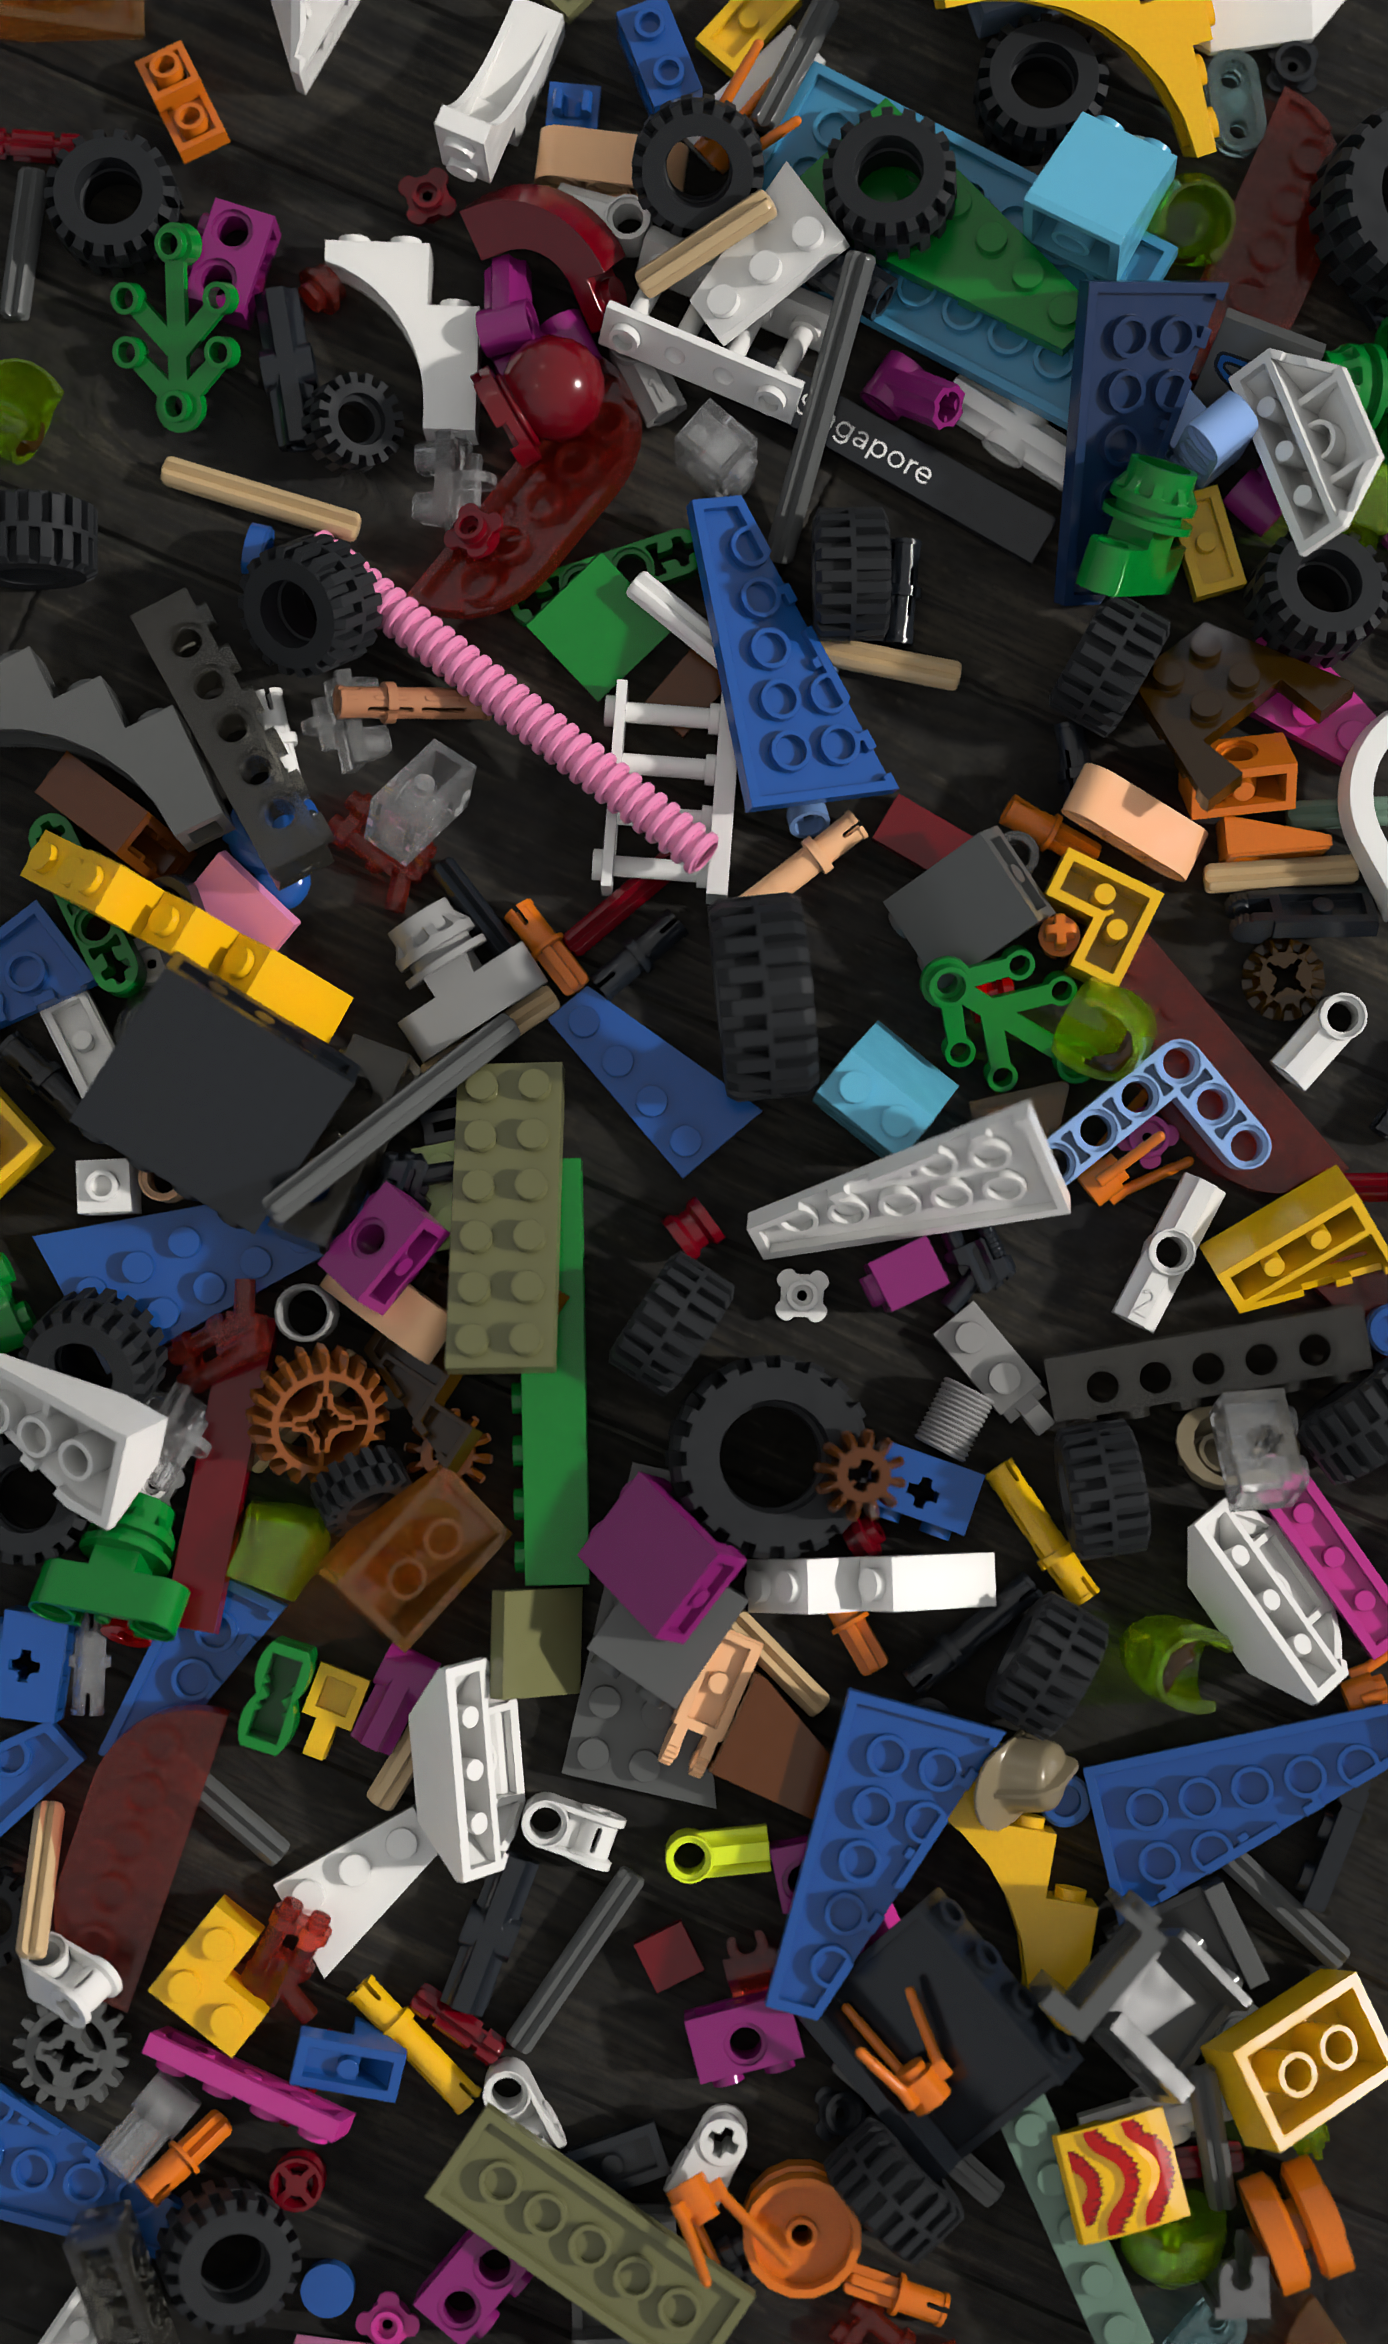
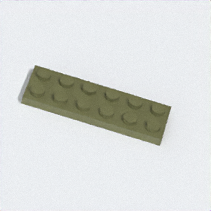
(506, 1220)
(584, 2238)

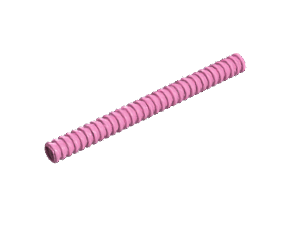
(540, 727)

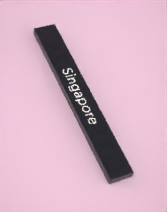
(923, 473)

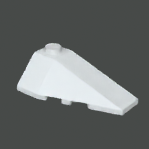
(81, 1437)

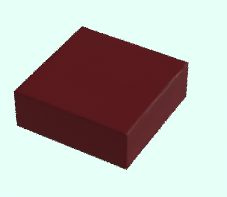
(669, 1955)

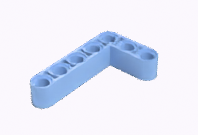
(1213, 436)
(1162, 1090)

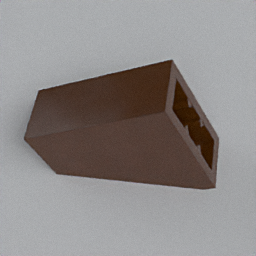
(113, 819)
(771, 1750)

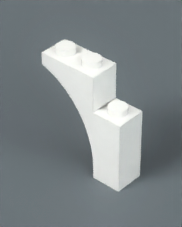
(502, 94)
(441, 336)
(871, 1583)

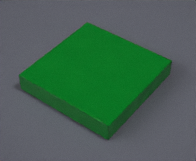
(597, 627)

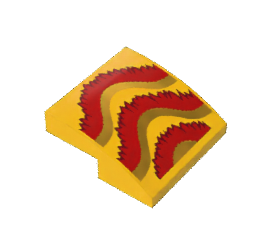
(1120, 2175)

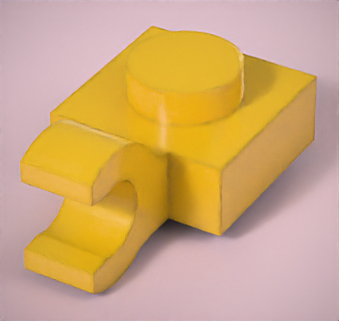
(334, 1702)

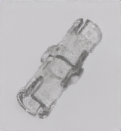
(89, 1668)

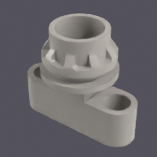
(466, 993)

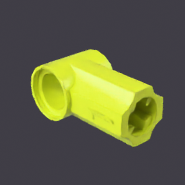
(725, 1849)

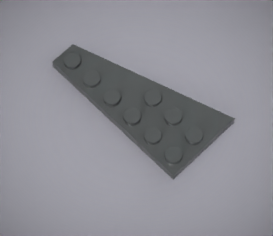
(621, 1734)

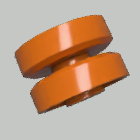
(1297, 2224)
(824, 2253)

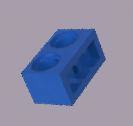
(656, 54)

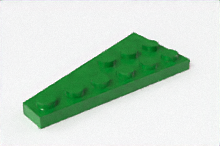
(977, 259)

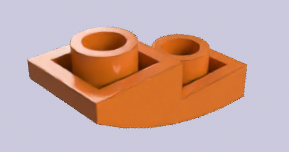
(182, 101)

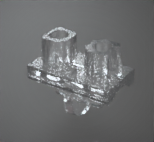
(456, 479)
(353, 742)
(182, 1434)

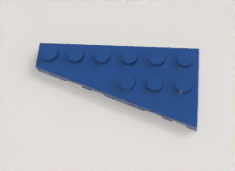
(778, 686)
(173, 1263)
(1205, 1803)

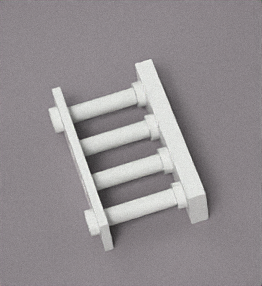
(722, 370)
(715, 770)

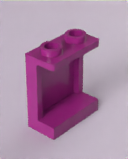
(659, 1559)

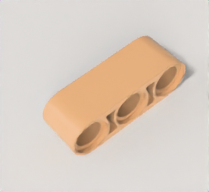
(596, 160)
(1135, 822)
(410, 1322)

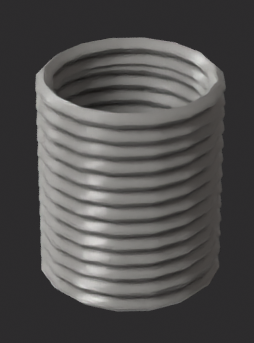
(282, 1306)
(954, 1419)

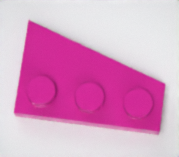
(1329, 738)

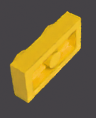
(739, 25)
(1211, 552)

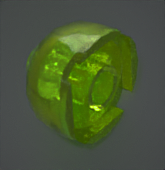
(1179, 2250)

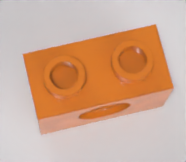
(1267, 777)

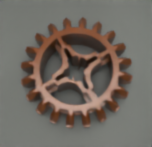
(275, 1409)

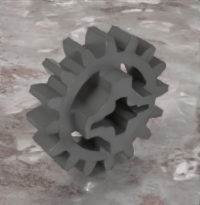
(95, 2054)

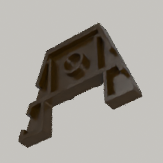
(1215, 683)
(428, 1387)

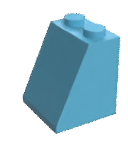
(1097, 196)
(884, 1092)

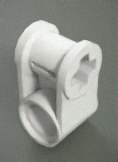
(575, 1831)
(70, 1980)
(528, 2106)
(707, 2154)

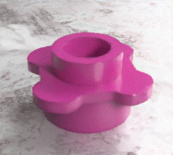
(1151, 1126)
(388, 2308)

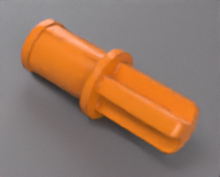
(1046, 829)
(1059, 936)
(547, 948)
(859, 1640)
(183, 2157)
(896, 2294)

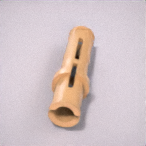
(812, 858)

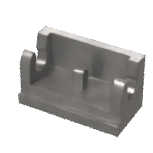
(1240, 2282)

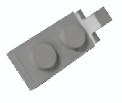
(994, 1367)

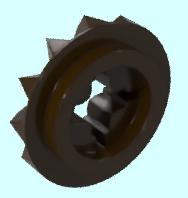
(1259, 981)

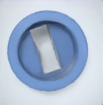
(810, 825)

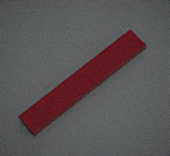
(219, 1495)

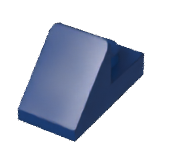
(349, 2064)

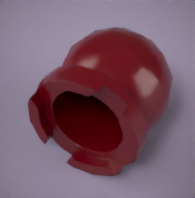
(546, 394)

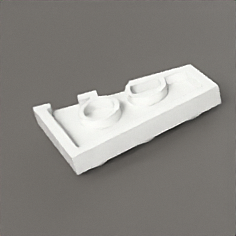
(770, 261)
(360, 1881)

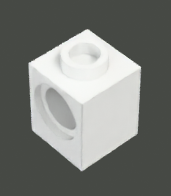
(107, 1188)

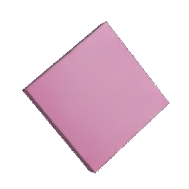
(244, 902)

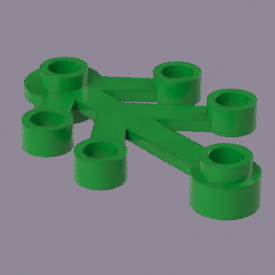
(177, 336)
(996, 1012)

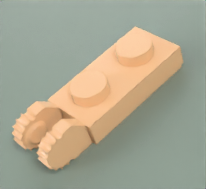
(712, 1700)

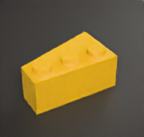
(1294, 1241)

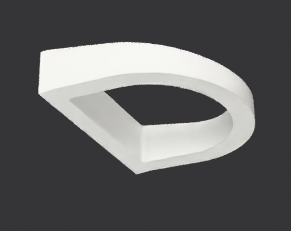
(1358, 811)

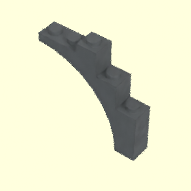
(90, 722)

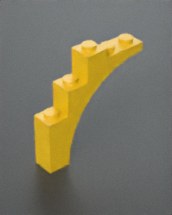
(1160, 43)
(174, 924)
(1051, 1926)

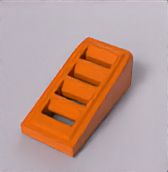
(1255, 840)

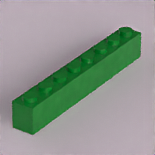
(556, 1424)

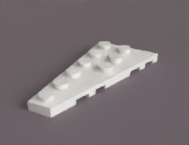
(953, 1182)

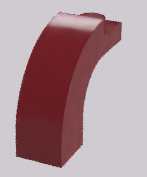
(558, 228)

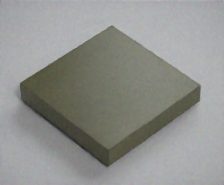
(536, 1642)

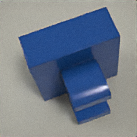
(573, 105)

